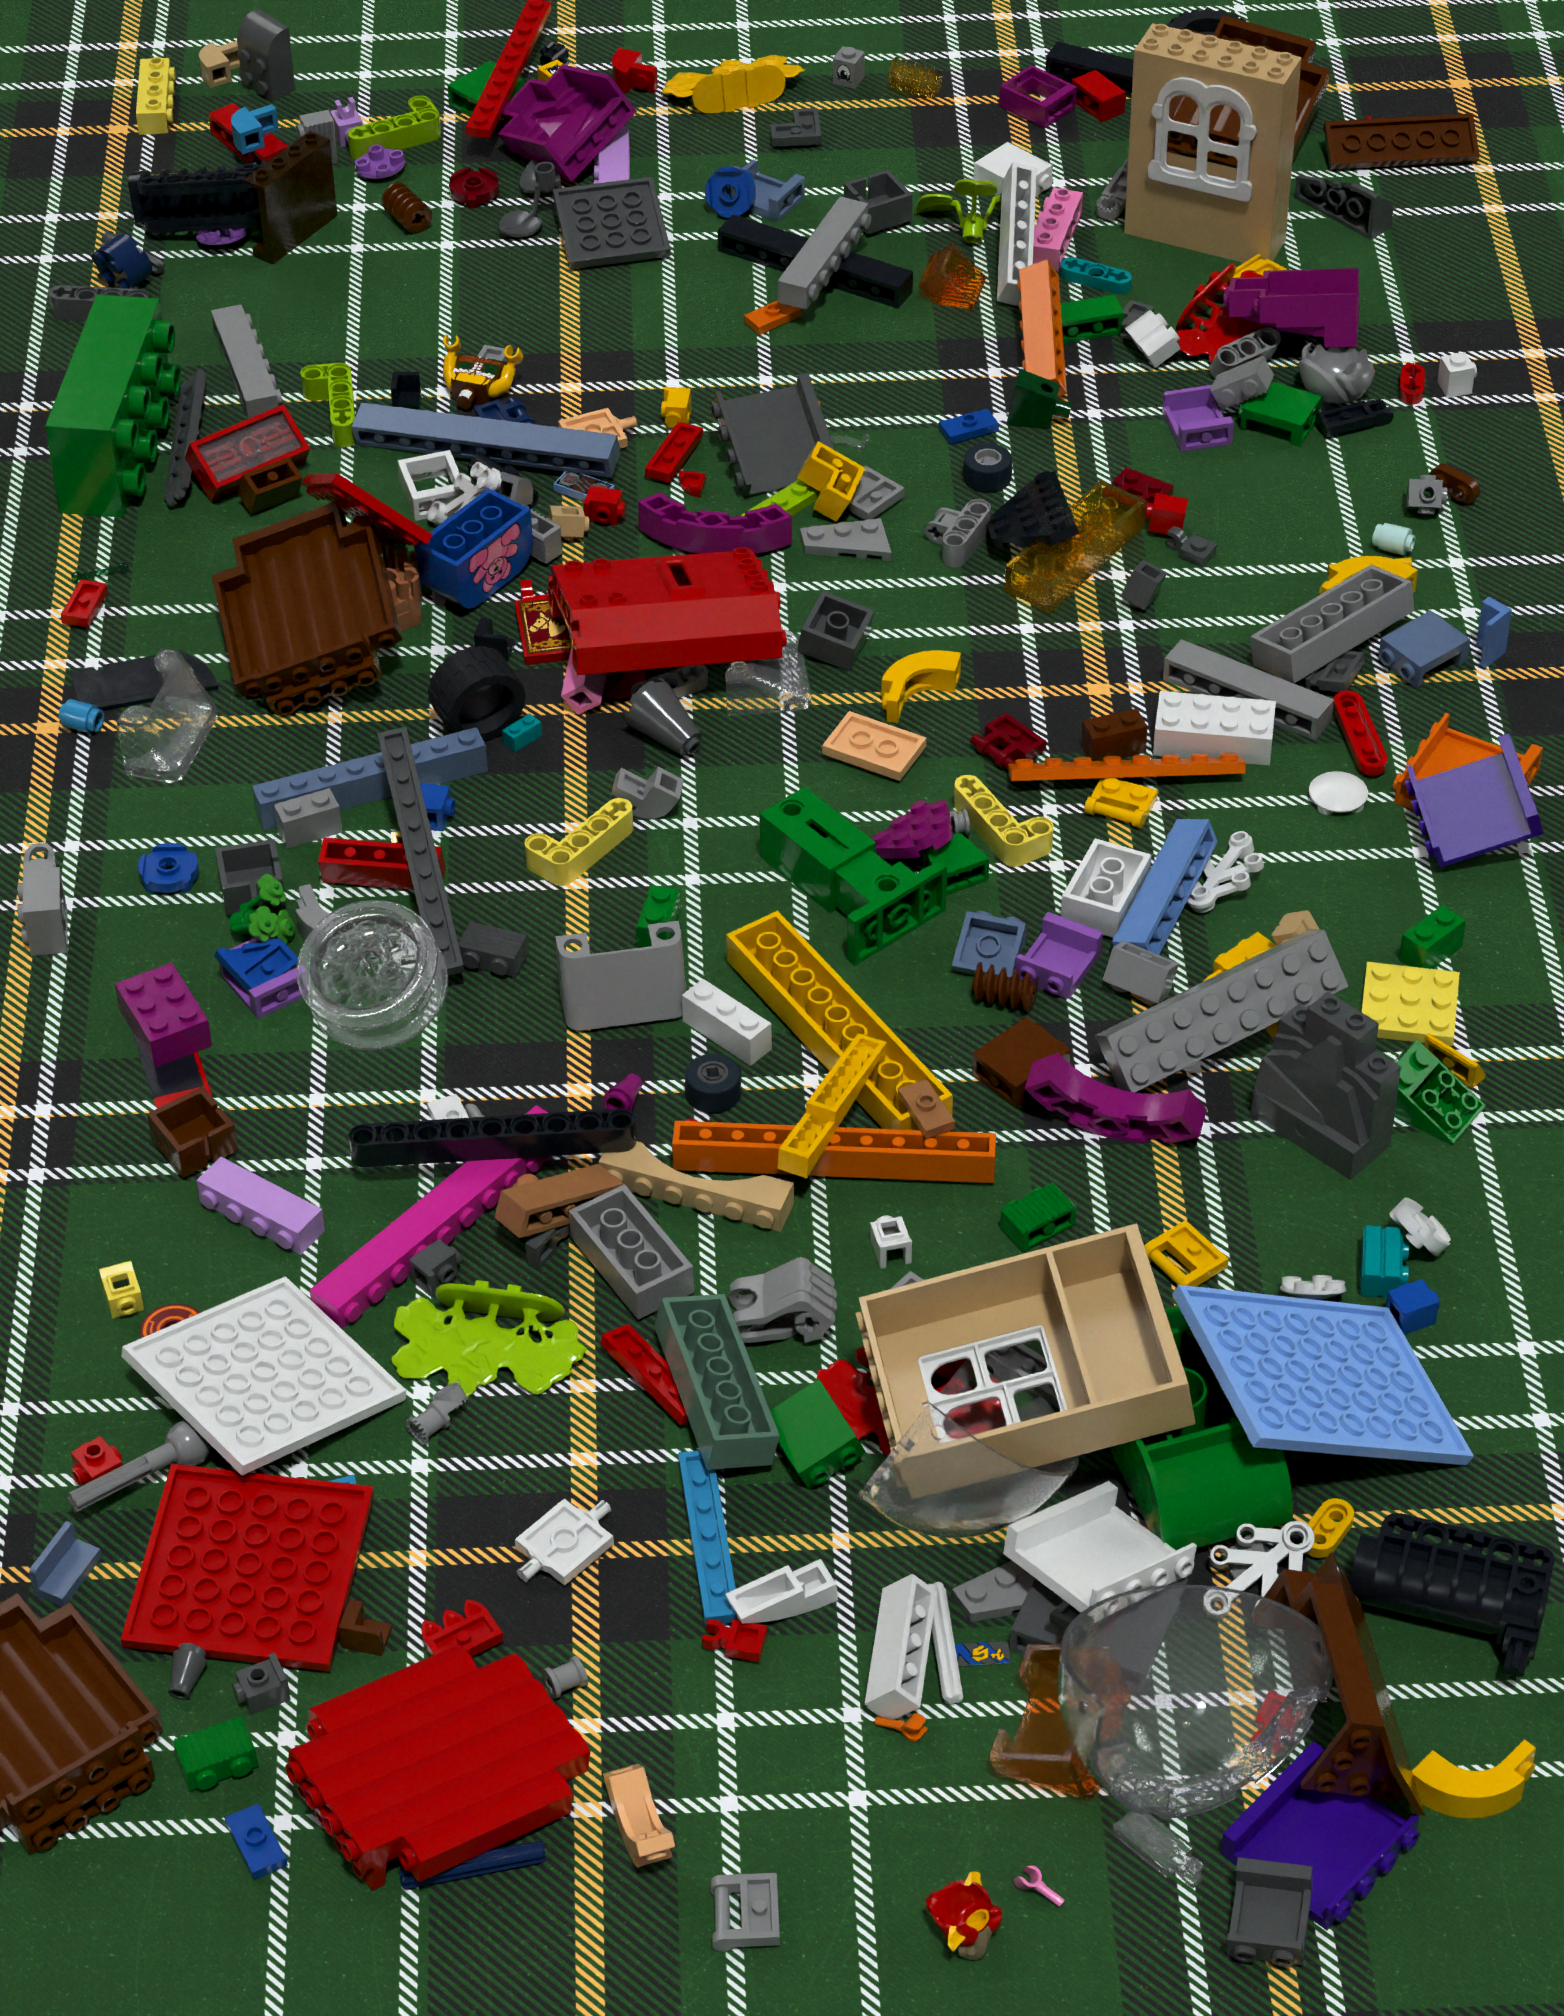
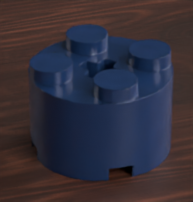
(121, 263)

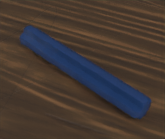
(487, 1862)

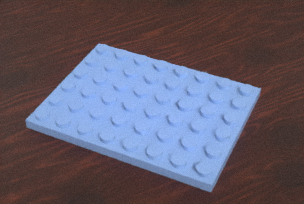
(1321, 1376)

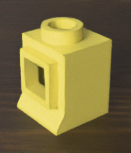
(125, 1299)

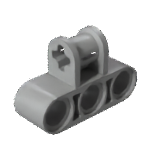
(959, 531)

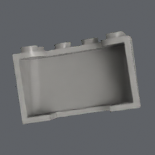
(621, 984)

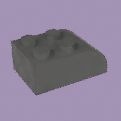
(265, 55)

